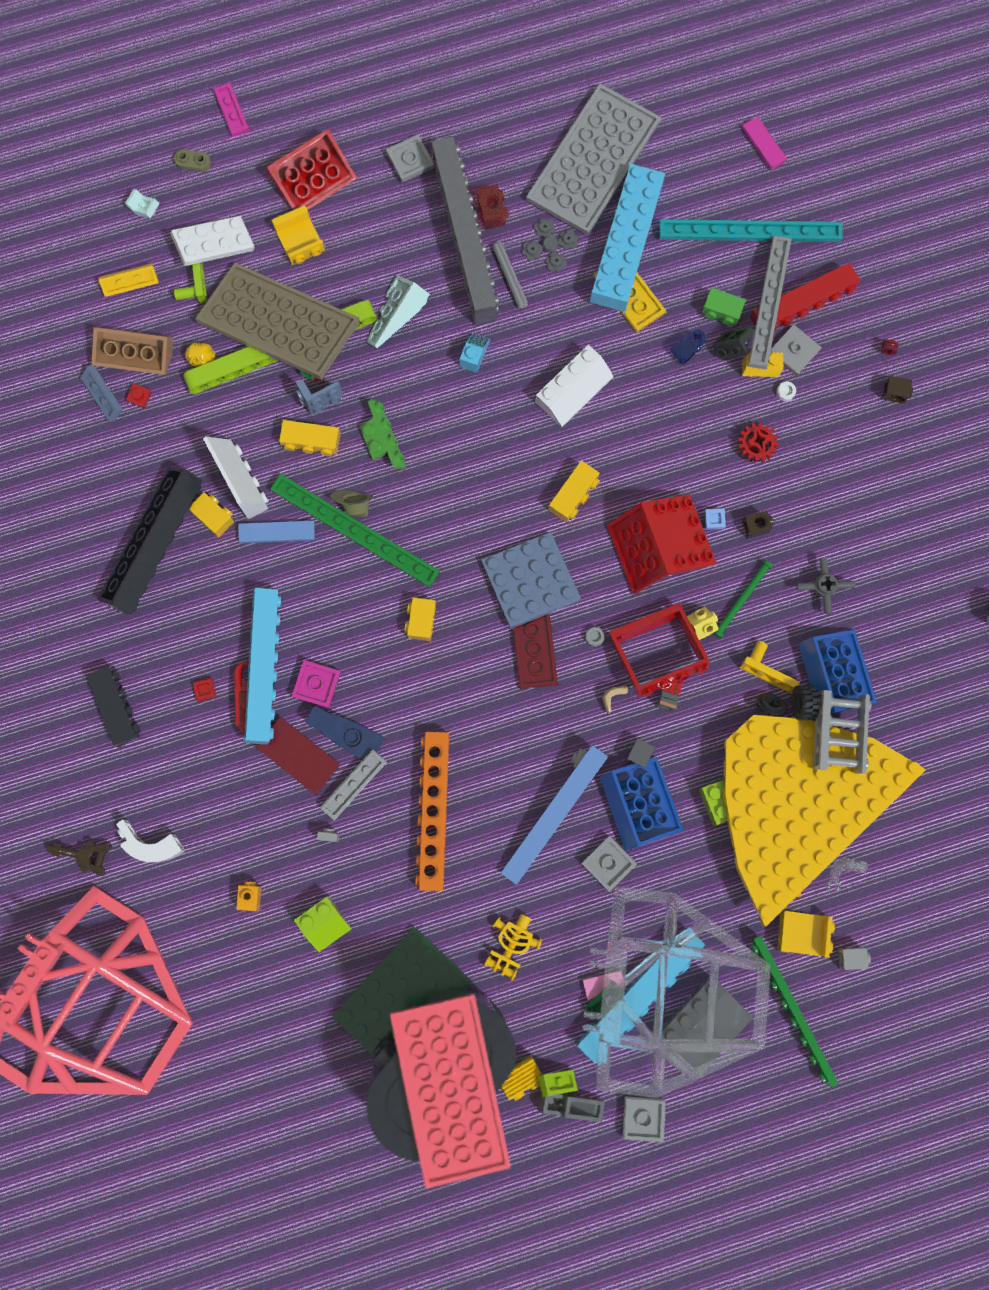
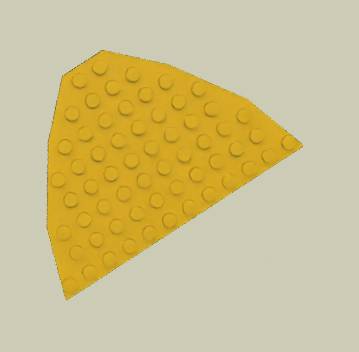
(794, 818)

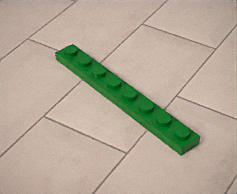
(797, 1019)

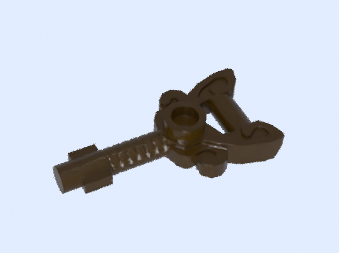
(84, 855)

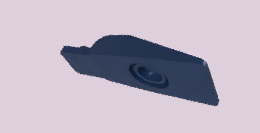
(345, 733)

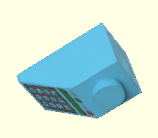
(474, 352)

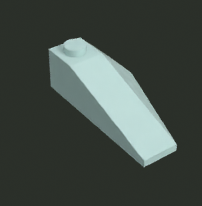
(403, 302)

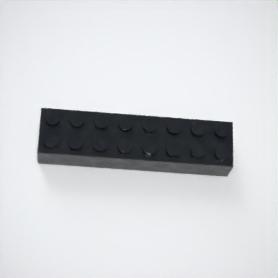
(150, 540)

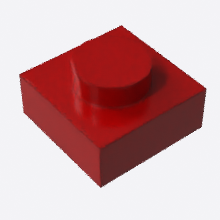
(138, 395)

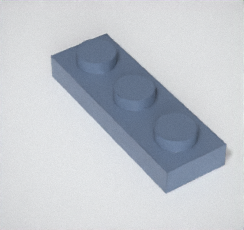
(101, 393)

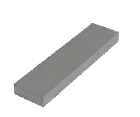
(353, 784)

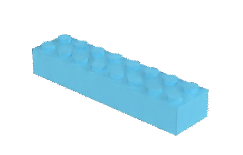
(627, 238)

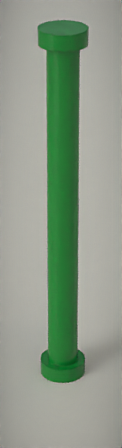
(766, 565)

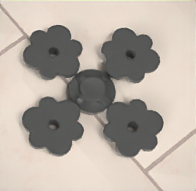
(550, 245)

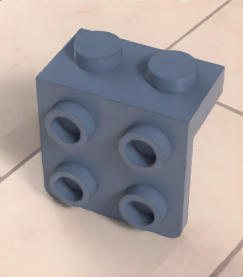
(318, 401)

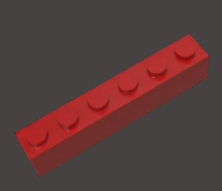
(814, 295)

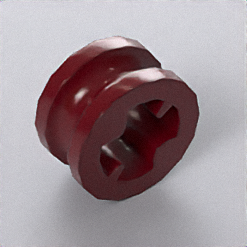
(889, 347)

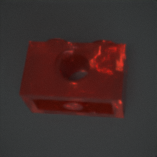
(490, 216)

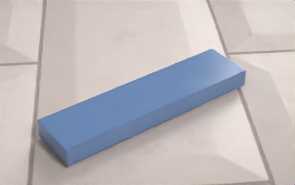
(276, 532)

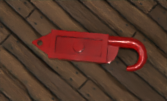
(240, 695)

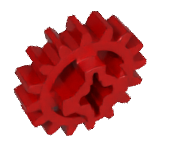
(761, 435)

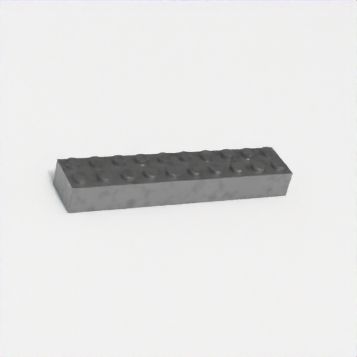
(465, 232)

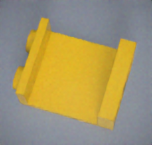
(298, 235)
(805, 933)

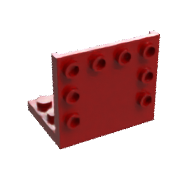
(660, 541)

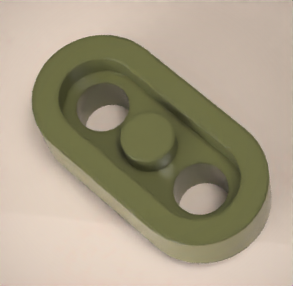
(191, 160)

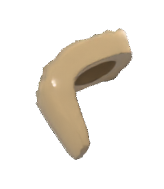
(611, 692)

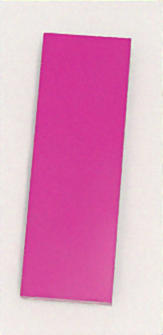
(231, 110)
(764, 143)

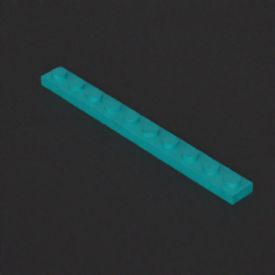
(749, 230)

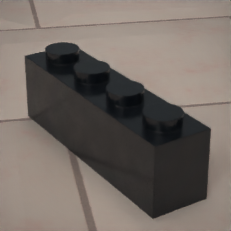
(113, 706)

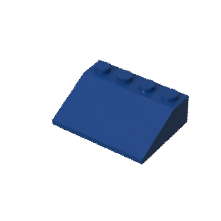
(837, 665)
(641, 804)

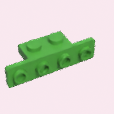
(380, 437)

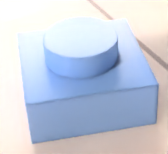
(715, 519)

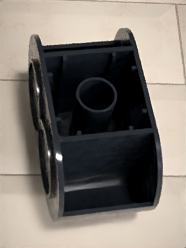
(387, 1097)

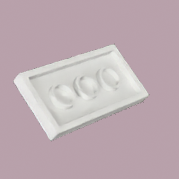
(212, 240)

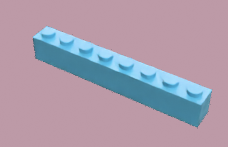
(261, 666)
(640, 996)

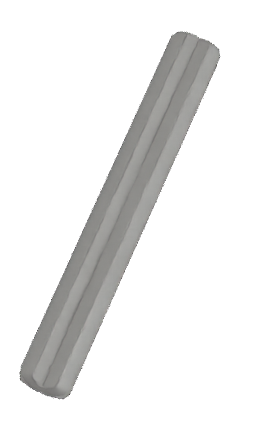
(510, 275)

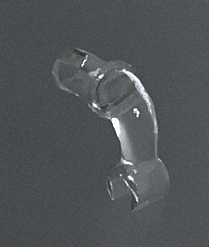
(844, 864)

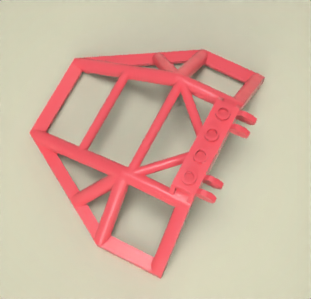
(108, 965)

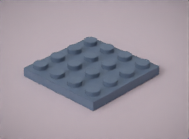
(530, 580)

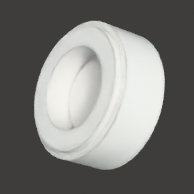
(786, 391)

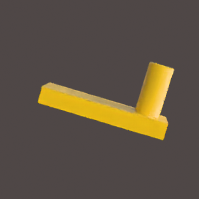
(753, 666)

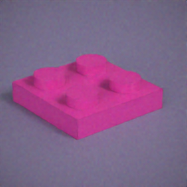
(316, 684)

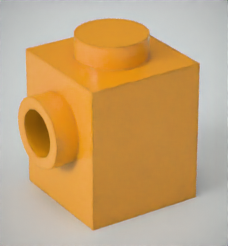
(249, 897)

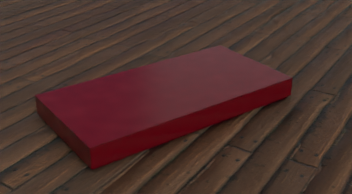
(535, 653)
(299, 756)

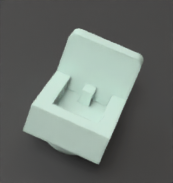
(141, 205)

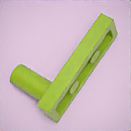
(198, 290)

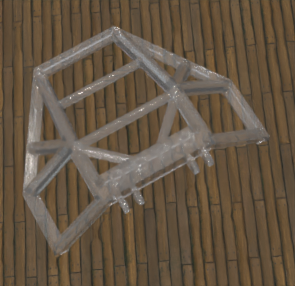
(667, 1049)

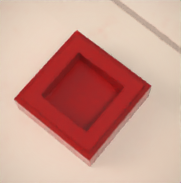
(204, 689)

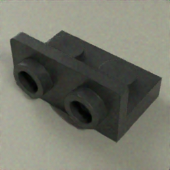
(732, 343)

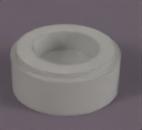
(594, 636)

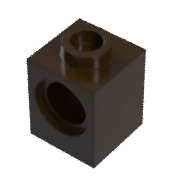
(897, 389)
(752, 530)

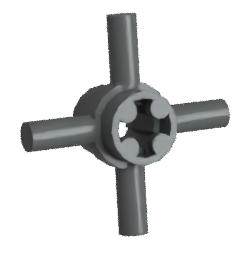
(822, 591)

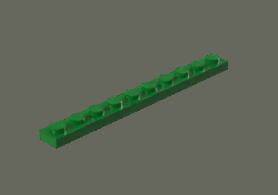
(355, 530)

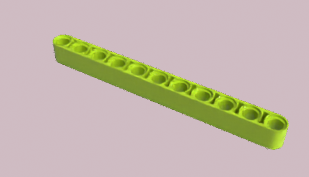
(249, 359)

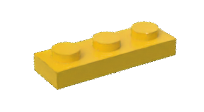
(128, 280)

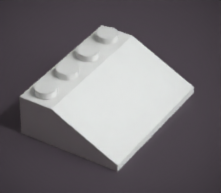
(237, 476)

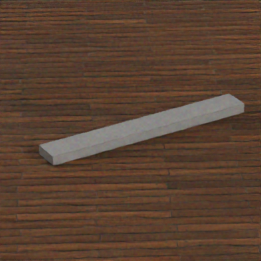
(769, 303)

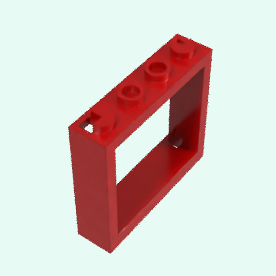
(651, 622)

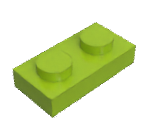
(557, 1083)

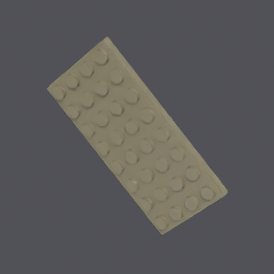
(278, 320)

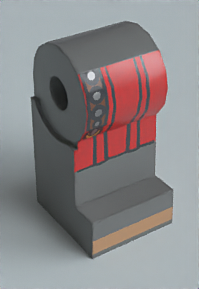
(669, 697)

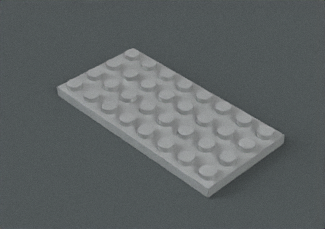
(593, 159)

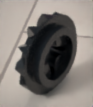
(778, 708)

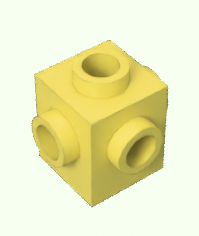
(703, 622)

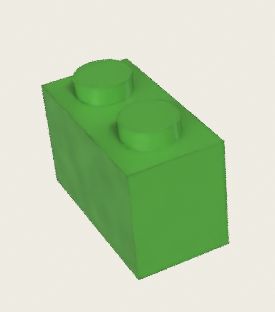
(723, 307)

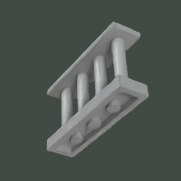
(824, 740)

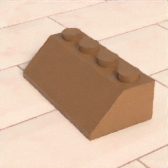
(131, 350)

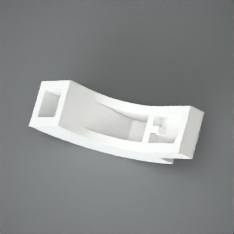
(159, 852)

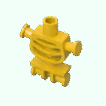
(520, 928)

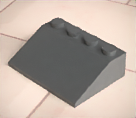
(690, 1020)

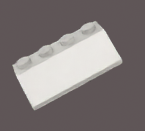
(574, 386)

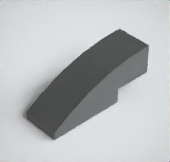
(572, 1106)

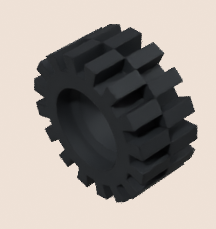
(805, 702)

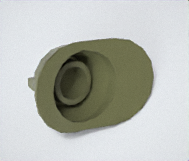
(353, 502)

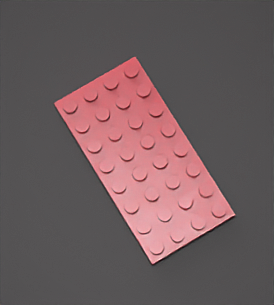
(450, 1091)

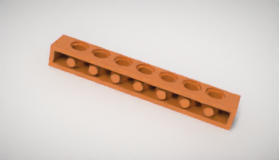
(441, 741)

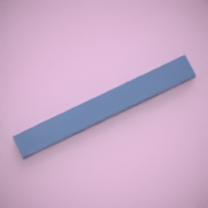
(554, 814)

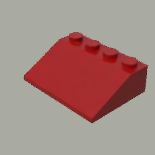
(311, 172)

